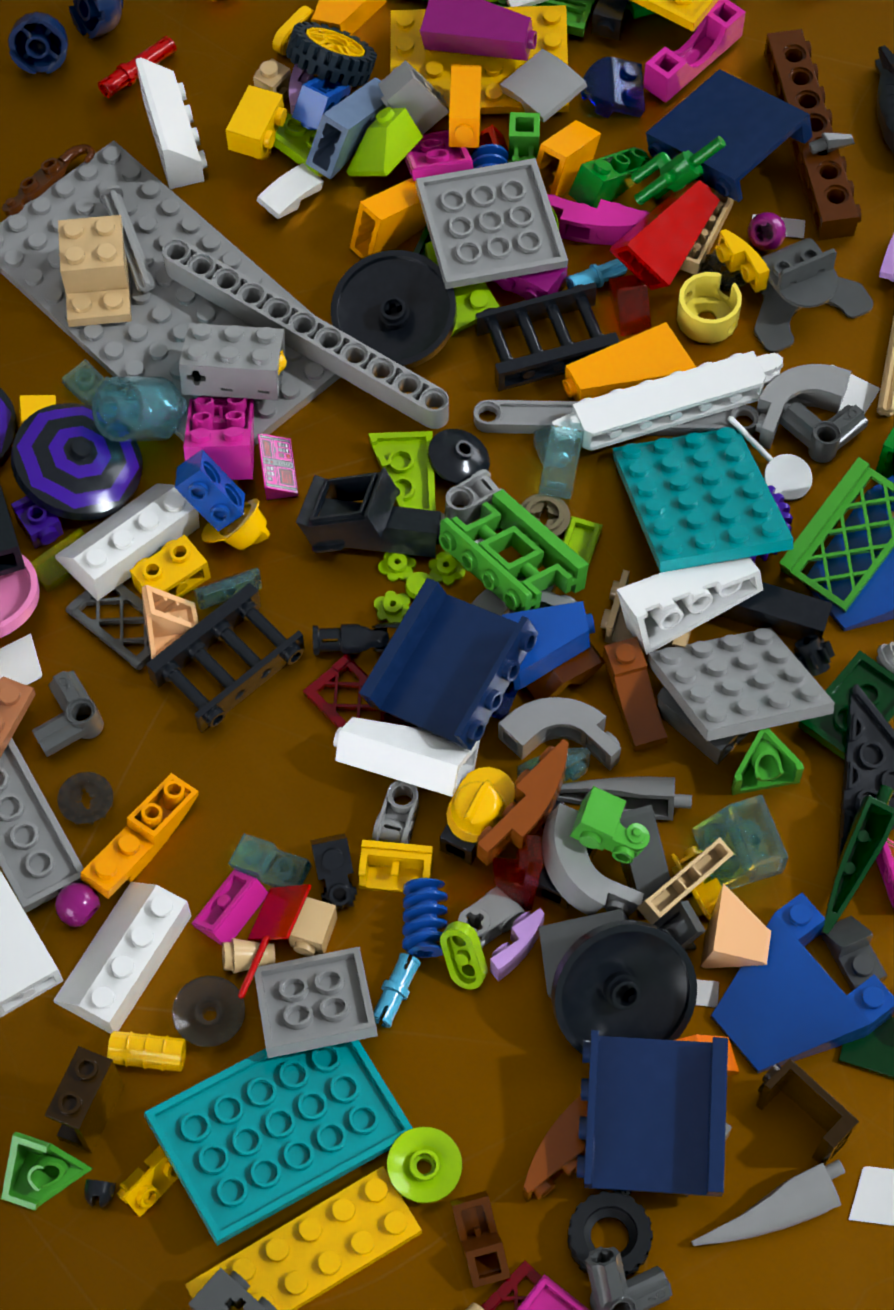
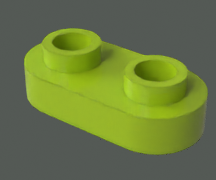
(460, 949)

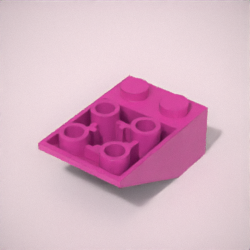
(224, 432)

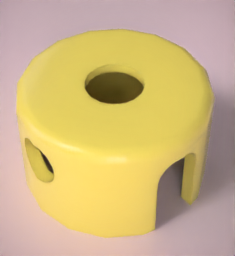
(706, 296)

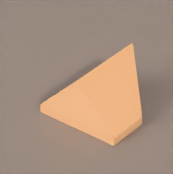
(166, 618)
(734, 935)

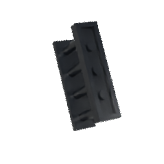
(542, 363)
(220, 627)

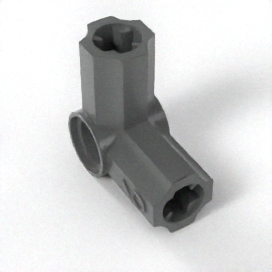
(820, 436)
(66, 726)
(612, 1289)

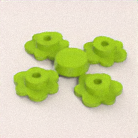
(401, 566)

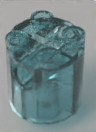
(137, 408)

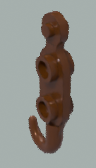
(45, 177)

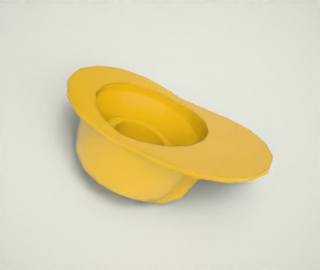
(243, 532)
(479, 802)

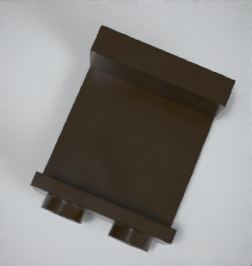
(85, 1098)
(815, 1102)

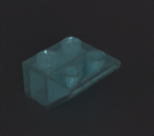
(752, 838)

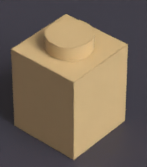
(313, 927)

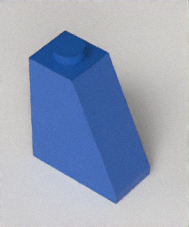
(561, 636)

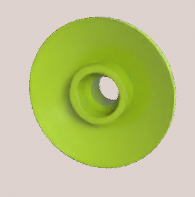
(430, 1146)

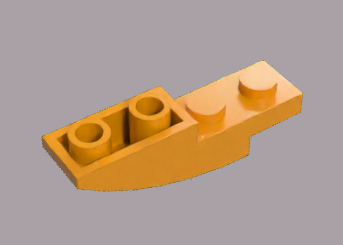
(142, 837)

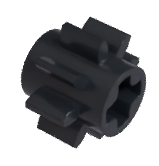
(814, 654)

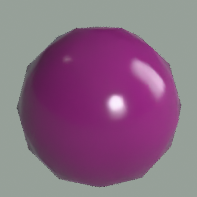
(766, 231)
(76, 904)

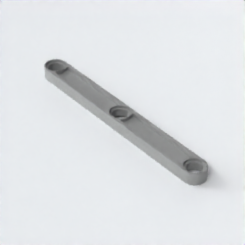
(530, 416)

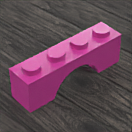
(672, 70)

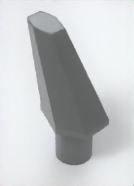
(831, 142)

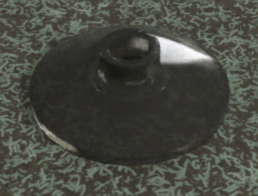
(205, 995)

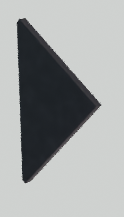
(866, 760)

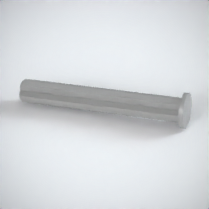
(139, 269)

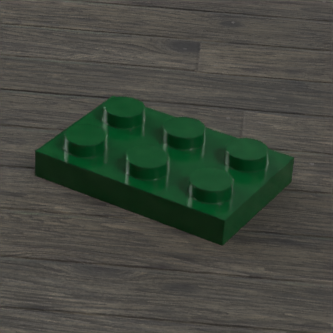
(876, 684)

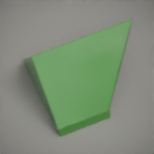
(767, 765)
(38, 1171)

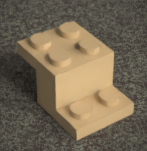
(94, 270)

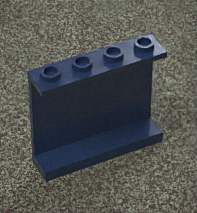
(746, 119)
(448, 666)
(654, 1115)

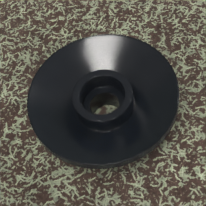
(450, 462)

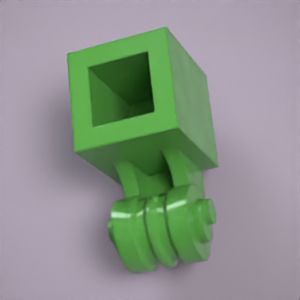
(523, 136)
(600, 827)

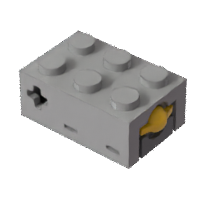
(232, 361)

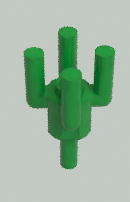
(674, 172)

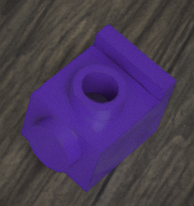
(37, 523)

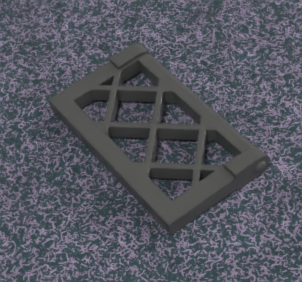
(93, 625)

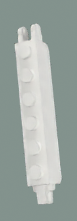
(672, 399)

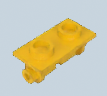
(705, 894)
(144, 1188)

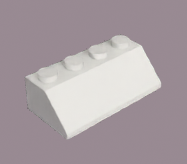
(171, 124)
(137, 531)
(124, 955)

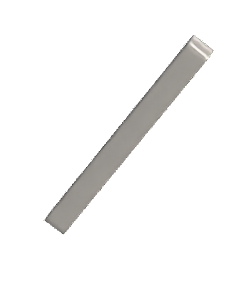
(262, 307)

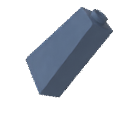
(344, 128)

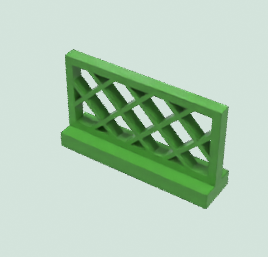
(823, 525)

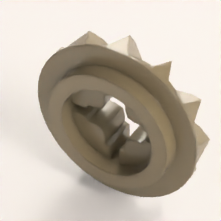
(556, 508)

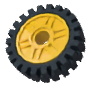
(331, 54)

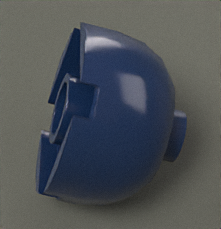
(96, 16)
(38, 43)

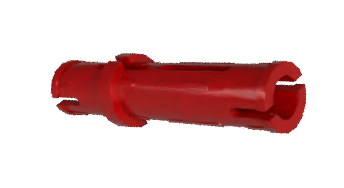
(127, 72)

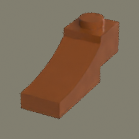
(634, 693)

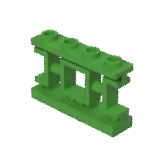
(527, 537)

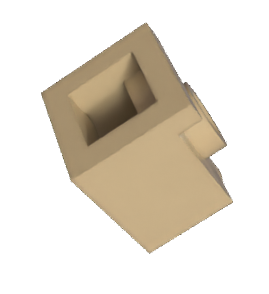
(273, 76)

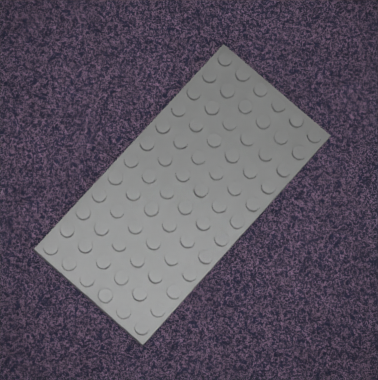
(161, 317)

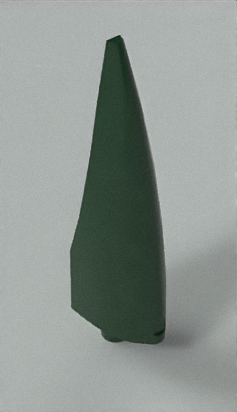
(860, 851)

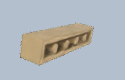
(708, 236)

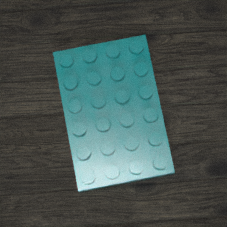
(701, 499)
(275, 1132)

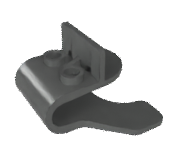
(803, 279)

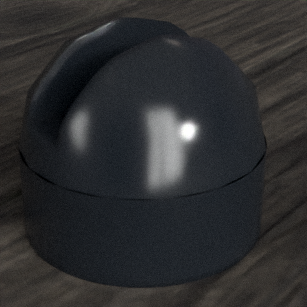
(101, 1189)

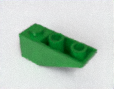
(607, 176)

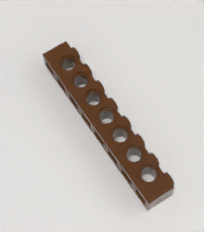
(823, 173)

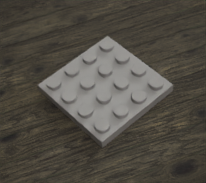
(491, 223)
(739, 684)

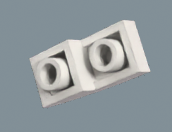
(288, 190)

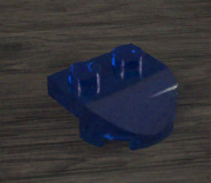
(615, 86)

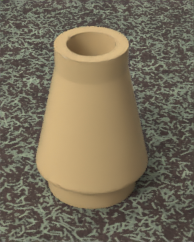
(240, 953)

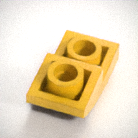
(741, 256)

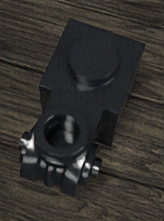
(333, 865)

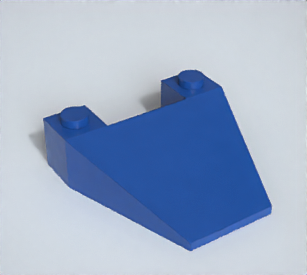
(876, 600)
(792, 1002)

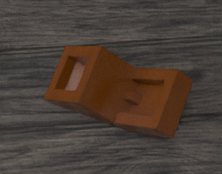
(574, 671)
(480, 1239)

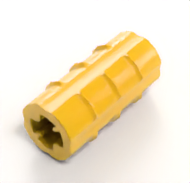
(147, 1051)

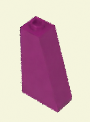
(477, 29)

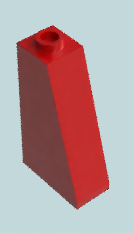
(666, 235)

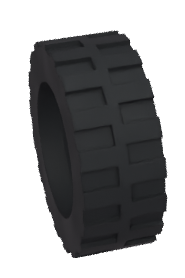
(611, 1206)

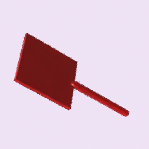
(275, 922)

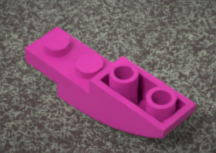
(594, 225)

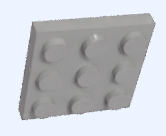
(314, 1002)

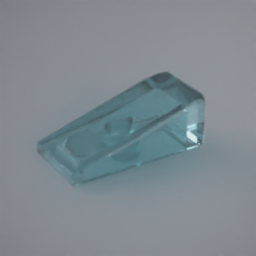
(561, 462)

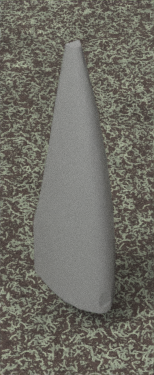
(635, 790)
(787, 1205)

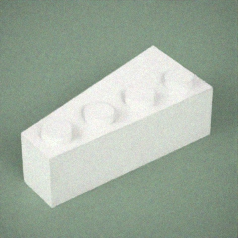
(685, 598)

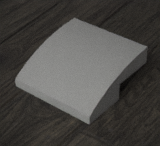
(543, 84)

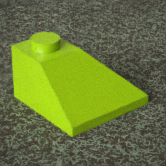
(385, 143)

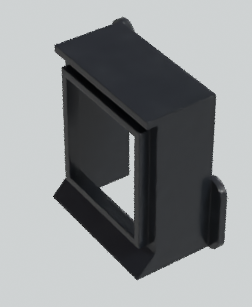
(332, 531)

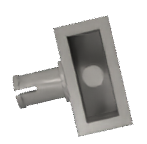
(410, 90)

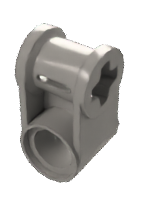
(471, 495)
(397, 821)
(491, 914)

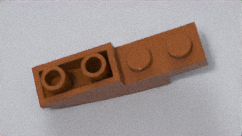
(536, 796)
(556, 1152)

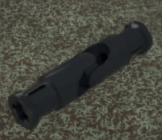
(352, 638)

